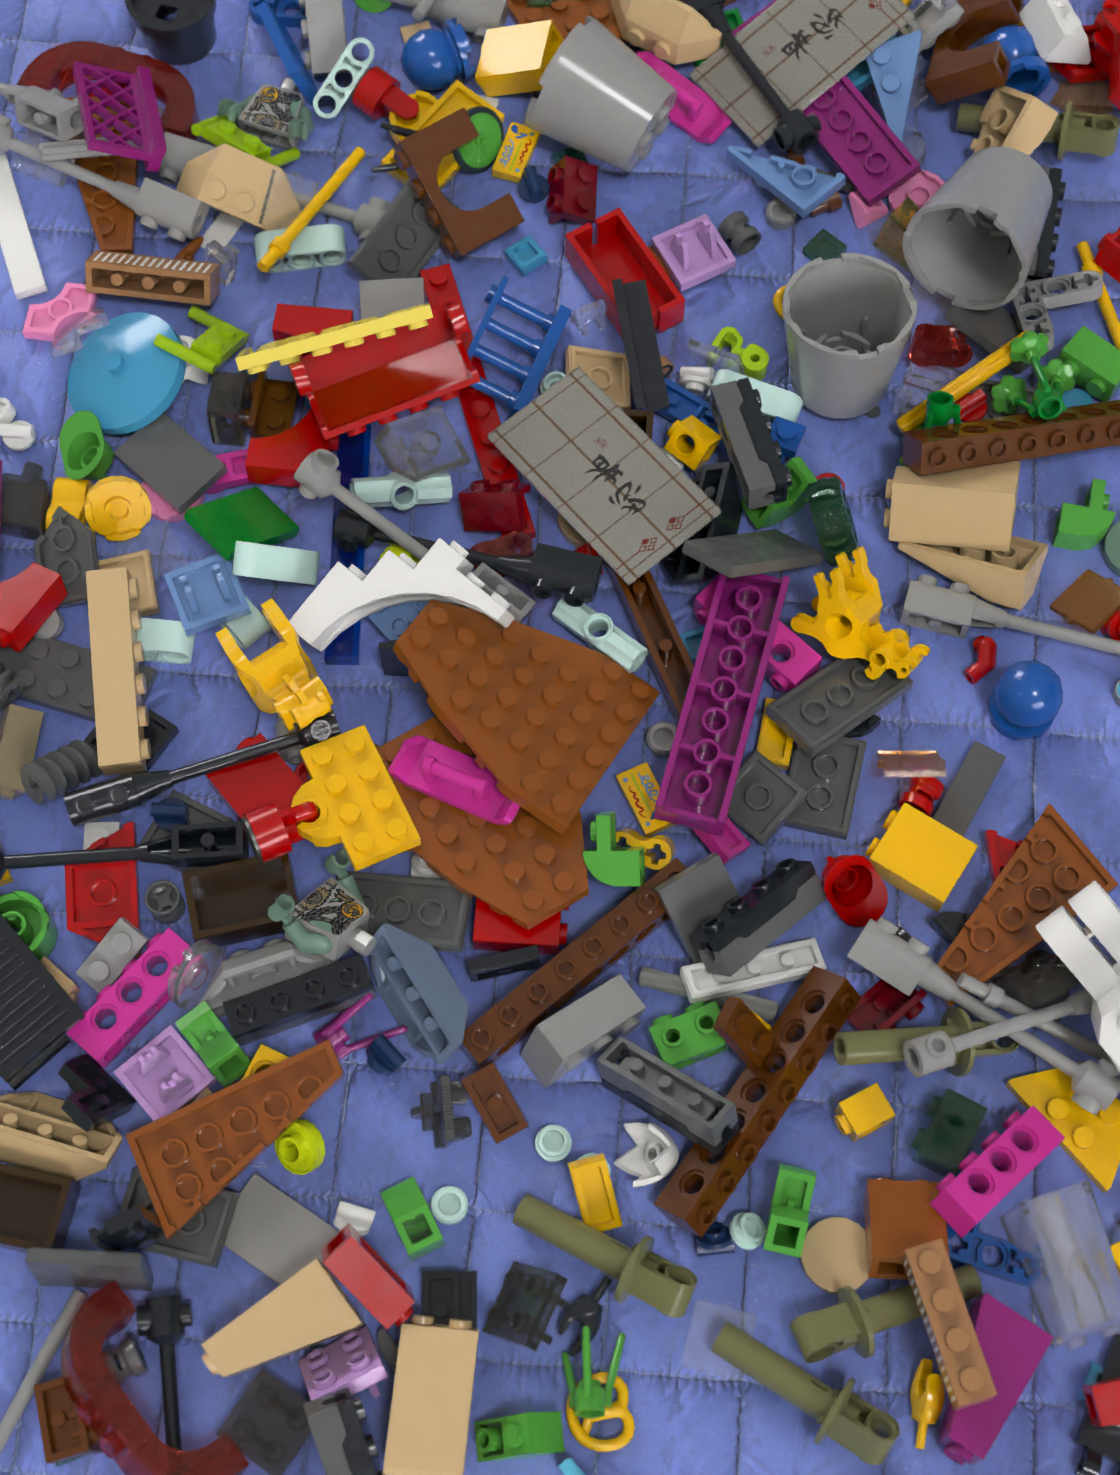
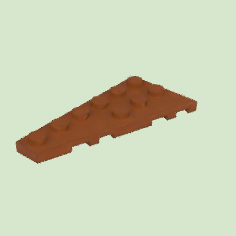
(110, 218)
(1034, 883)
(210, 1142)

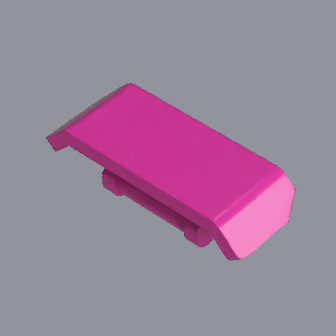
(693, 109)
(451, 779)

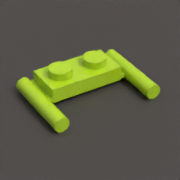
(221, 130)
(209, 348)

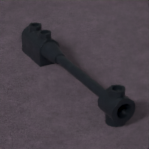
(794, 128)
(546, 572)
(136, 788)
(187, 847)
(164, 1323)

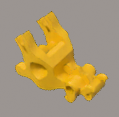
(850, 620)
(282, 676)

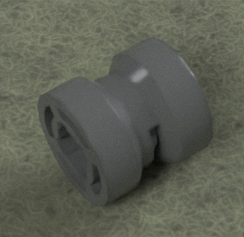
(740, 233)
(162, 895)
(125, 1361)

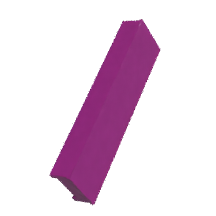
(721, 702)

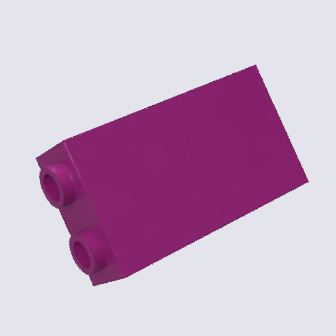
(1012, 1354)

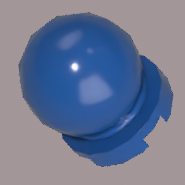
(435, 57)
(1027, 69)
(1025, 700)

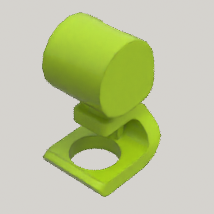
(753, 357)

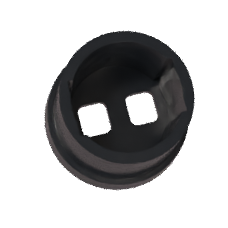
(176, 41)

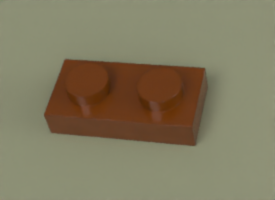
(744, 1032)
(495, 1101)

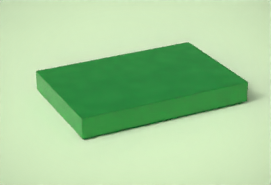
(241, 517)

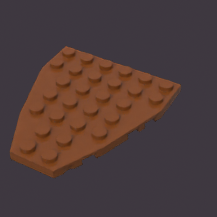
(525, 703)
(513, 867)

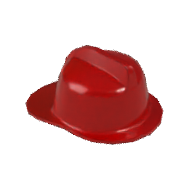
(854, 889)

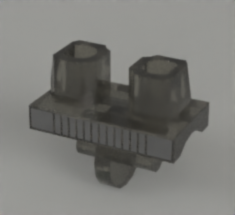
(437, 1112)

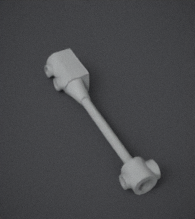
(474, 15)
(44, 110)
(183, 149)
(152, 202)
(321, 478)
(956, 610)
(908, 965)
(937, 1050)

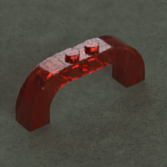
(55, 66)
(110, 1412)

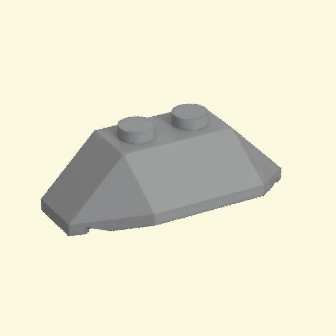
(258, 969)

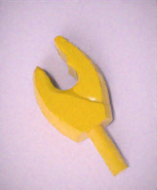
(926, 1399)

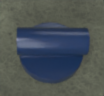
(533, 186)
(169, 813)
(384, 1056)
(715, 1241)

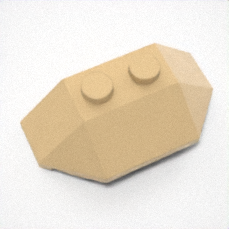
(666, 29)
(229, 182)
(47, 1141)

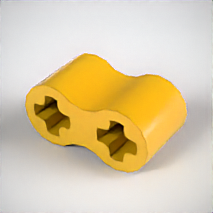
(70, 496)
(636, 840)

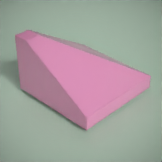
(864, 214)

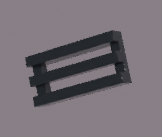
(504, 963)

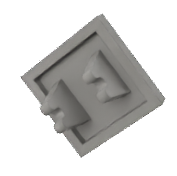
(932, 19)

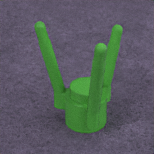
(589, 1397)

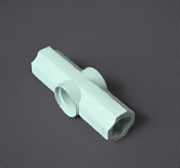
(381, 490)
(615, 643)

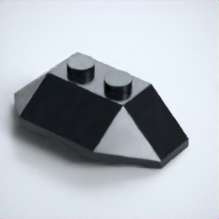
(720, 485)

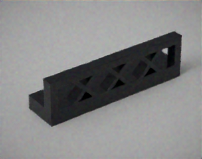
(641, 345)

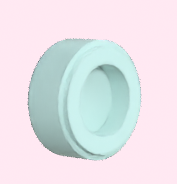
(449, 1205)

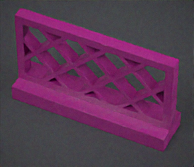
(143, 113)

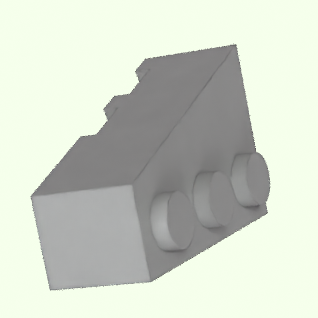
(326, 35)
(582, 1030)

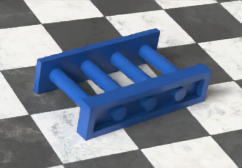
(539, 349)

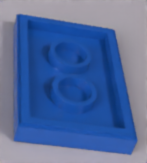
(288, 52)

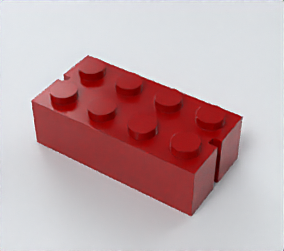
(622, 255)

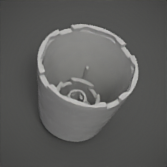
(601, 98)
(980, 229)
(846, 332)

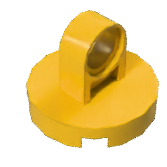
(117, 508)

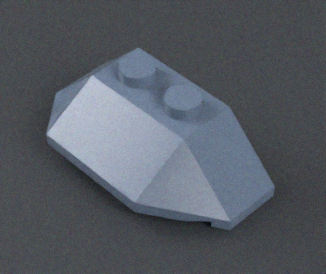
(419, 992)

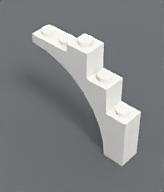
(351, 595)

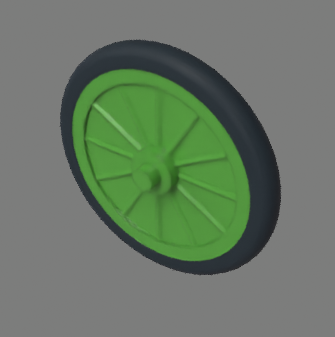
(483, 151)

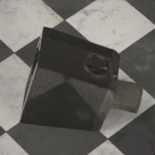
(230, 399)
(25, 502)

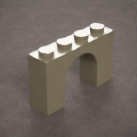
(18, 745)

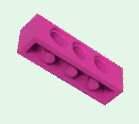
(801, 658)
(106, 1044)
(1014, 1155)

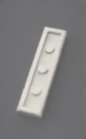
(768, 968)

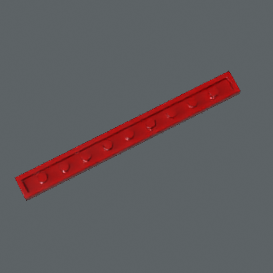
(476, 406)

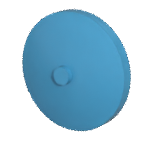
(124, 374)

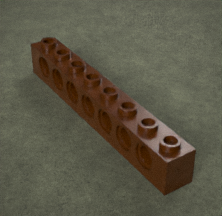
(1011, 438)
(568, 972)
(761, 1099)

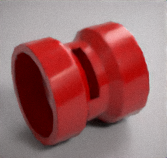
(922, 794)

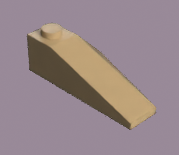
(1014, 121)
(993, 575)

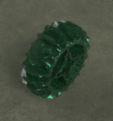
(832, 518)

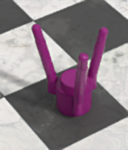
(338, 1035)

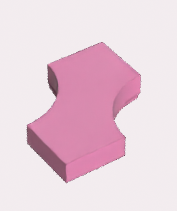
(50, 318)

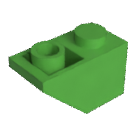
(413, 1218)
(519, 1436)

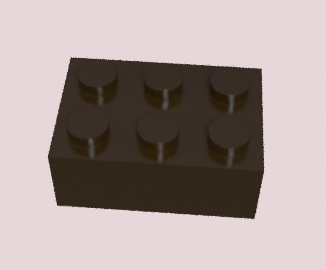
(233, 898)
(35, 1209)

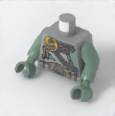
(272, 115)
(330, 917)

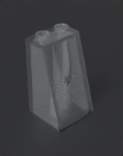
(1067, 1264)

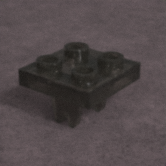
(1037, 980)
(525, 1306)
(268, 1424)

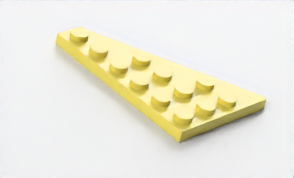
(351, 334)

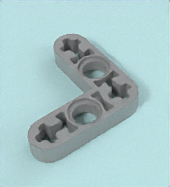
(1086, 285)

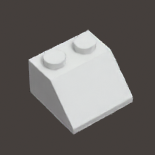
(1056, 31)

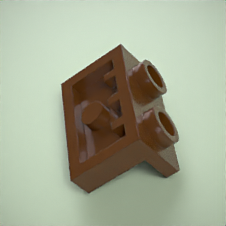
(272, 406)
(60, 1426)

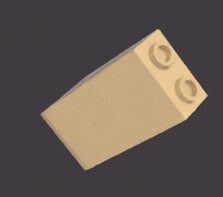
(954, 507)
(287, 1320)
(431, 1398)

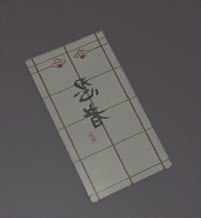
(800, 52)
(604, 475)

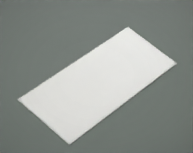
(222, 230)

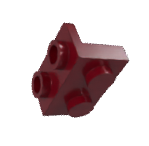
(572, 191)
(494, 505)
(885, 1007)

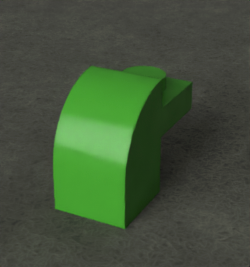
(796, 497)
(1085, 525)
(611, 863)
(214, 1044)
(789, 1210)

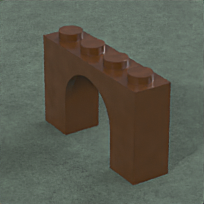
(965, 72)
(420, 158)

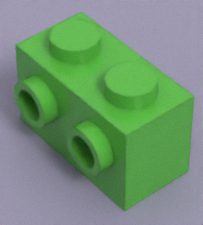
(1094, 363)
(688, 1036)

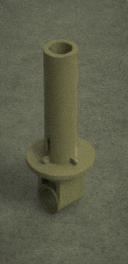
(1070, 130)
(887, 1044)
(636, 1268)
(856, 1321)
(842, 1414)

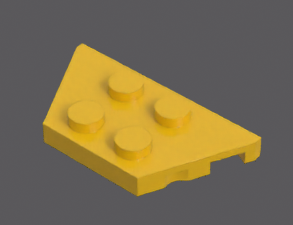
(1089, 1138)

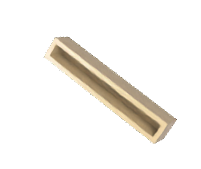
(116, 671)

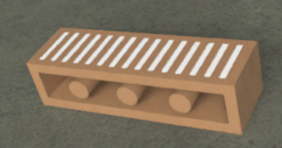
(152, 277)
(948, 1324)

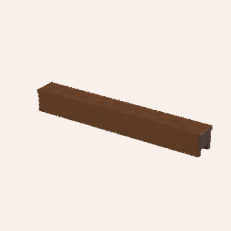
(658, 634)

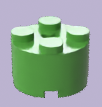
(31, 920)

